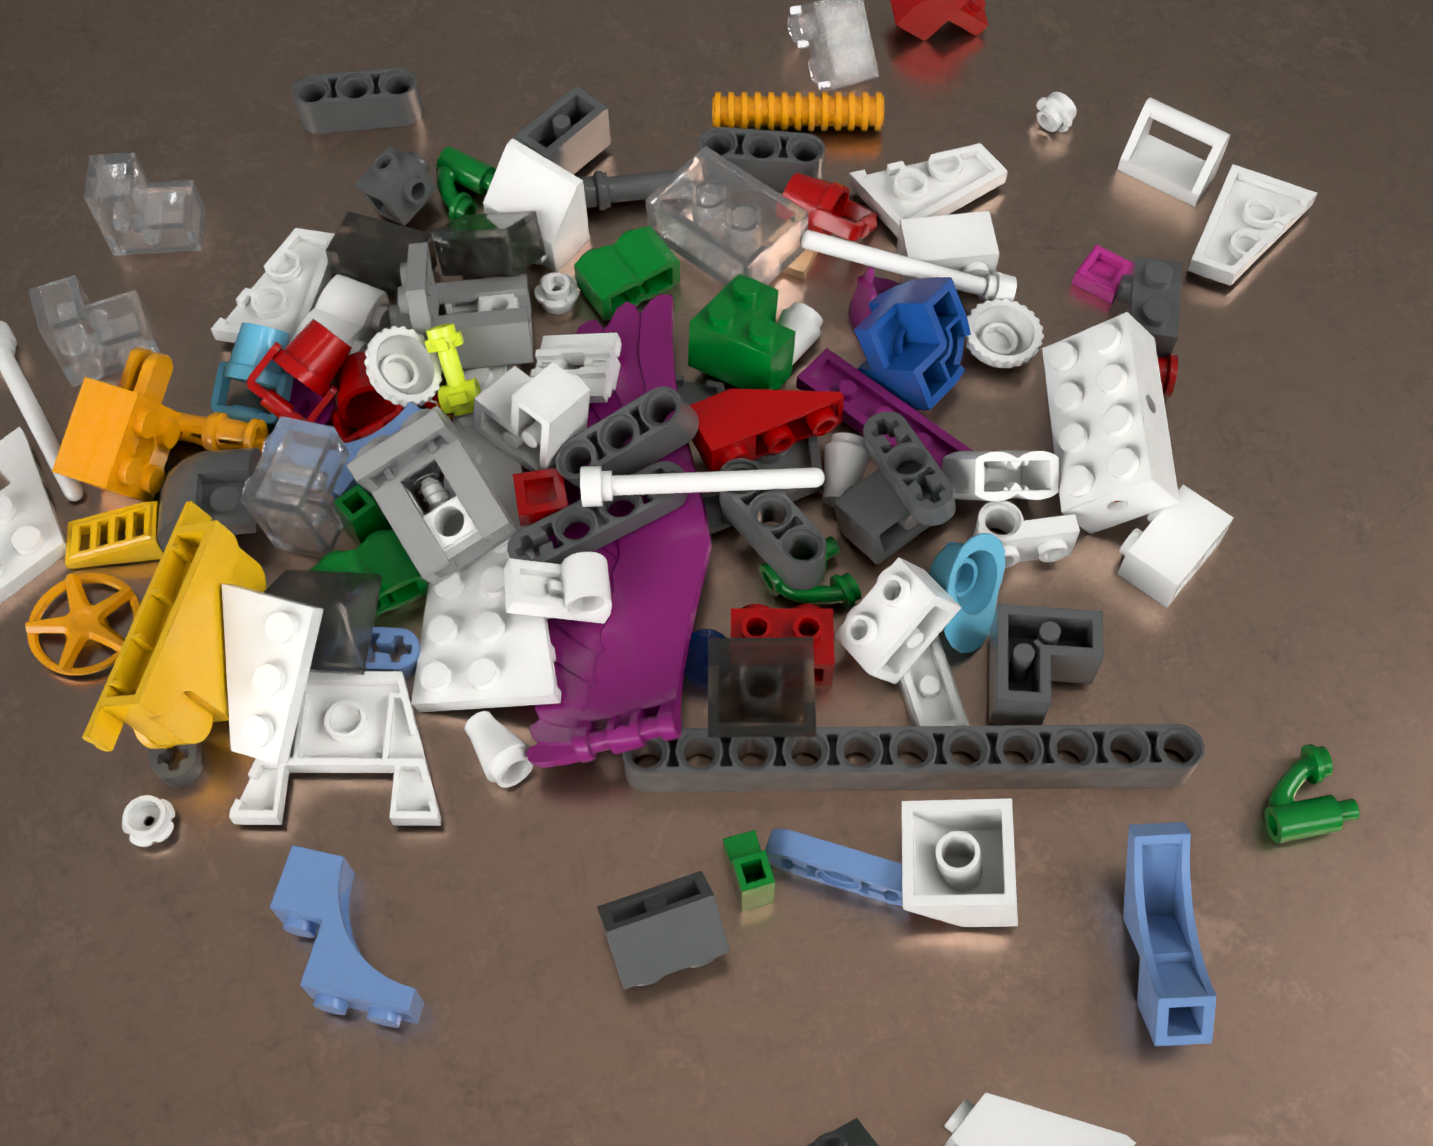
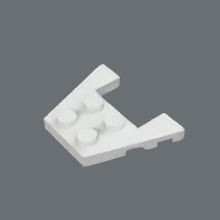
(28, 521)
(349, 728)

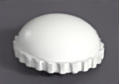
(1003, 333)
(402, 366)

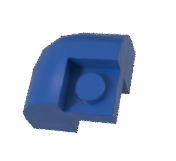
(915, 340)

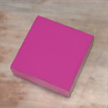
(1102, 273)

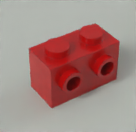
(794, 622)

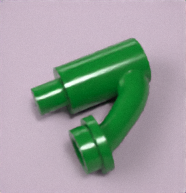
(466, 171)
(842, 588)
(1310, 817)

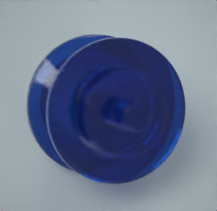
(697, 658)

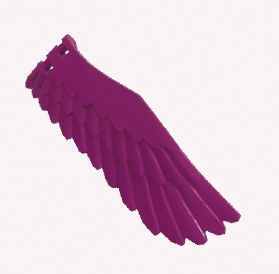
(636, 659)

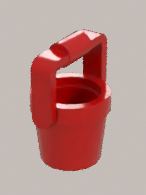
(827, 204)
(312, 359)
(359, 402)

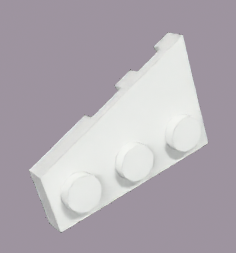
(930, 186)
(1246, 222)
(287, 288)
(266, 668)

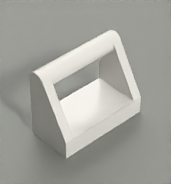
(1166, 165)

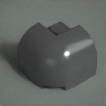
(214, 484)

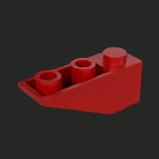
(761, 422)

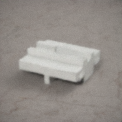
(593, 353)

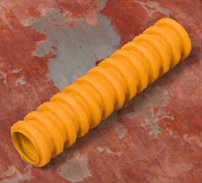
(798, 111)

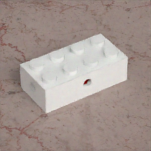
(1109, 424)

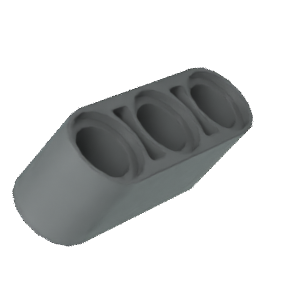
(358, 100)
(768, 154)
(640, 419)
(779, 543)

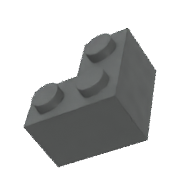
(1038, 647)

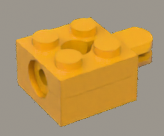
(122, 432)

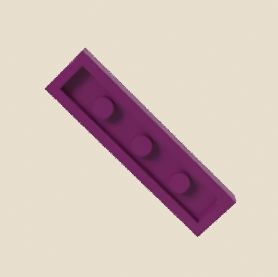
(866, 398)

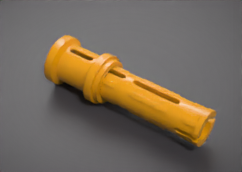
(221, 432)

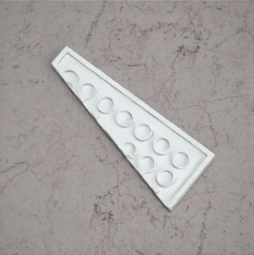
(468, 643)

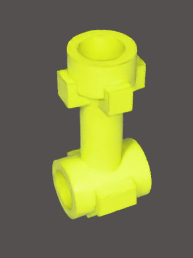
(458, 393)

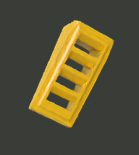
(129, 550)

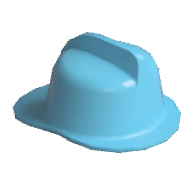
(972, 577)

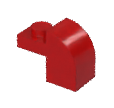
(927, 16)

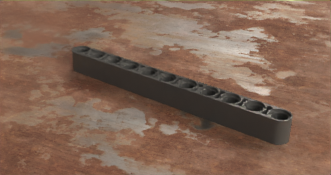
(934, 745)

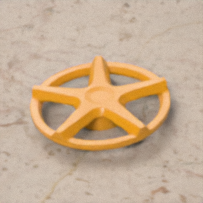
(83, 625)

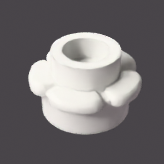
(1056, 112)
(557, 301)
(139, 811)

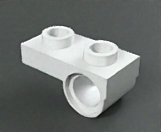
(1028, 540)
(561, 591)

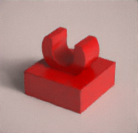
(539, 494)

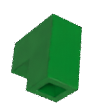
(360, 514)
(749, 870)

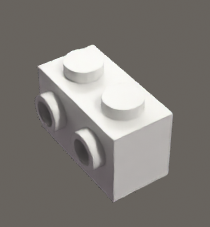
(896, 621)

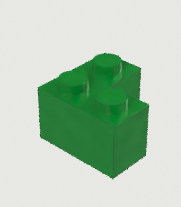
(739, 337)

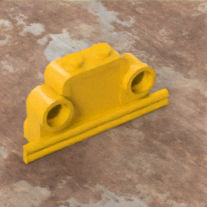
(174, 659)

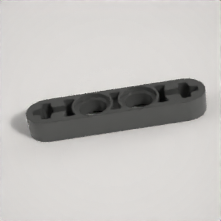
(603, 526)

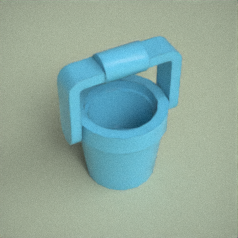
(249, 349)

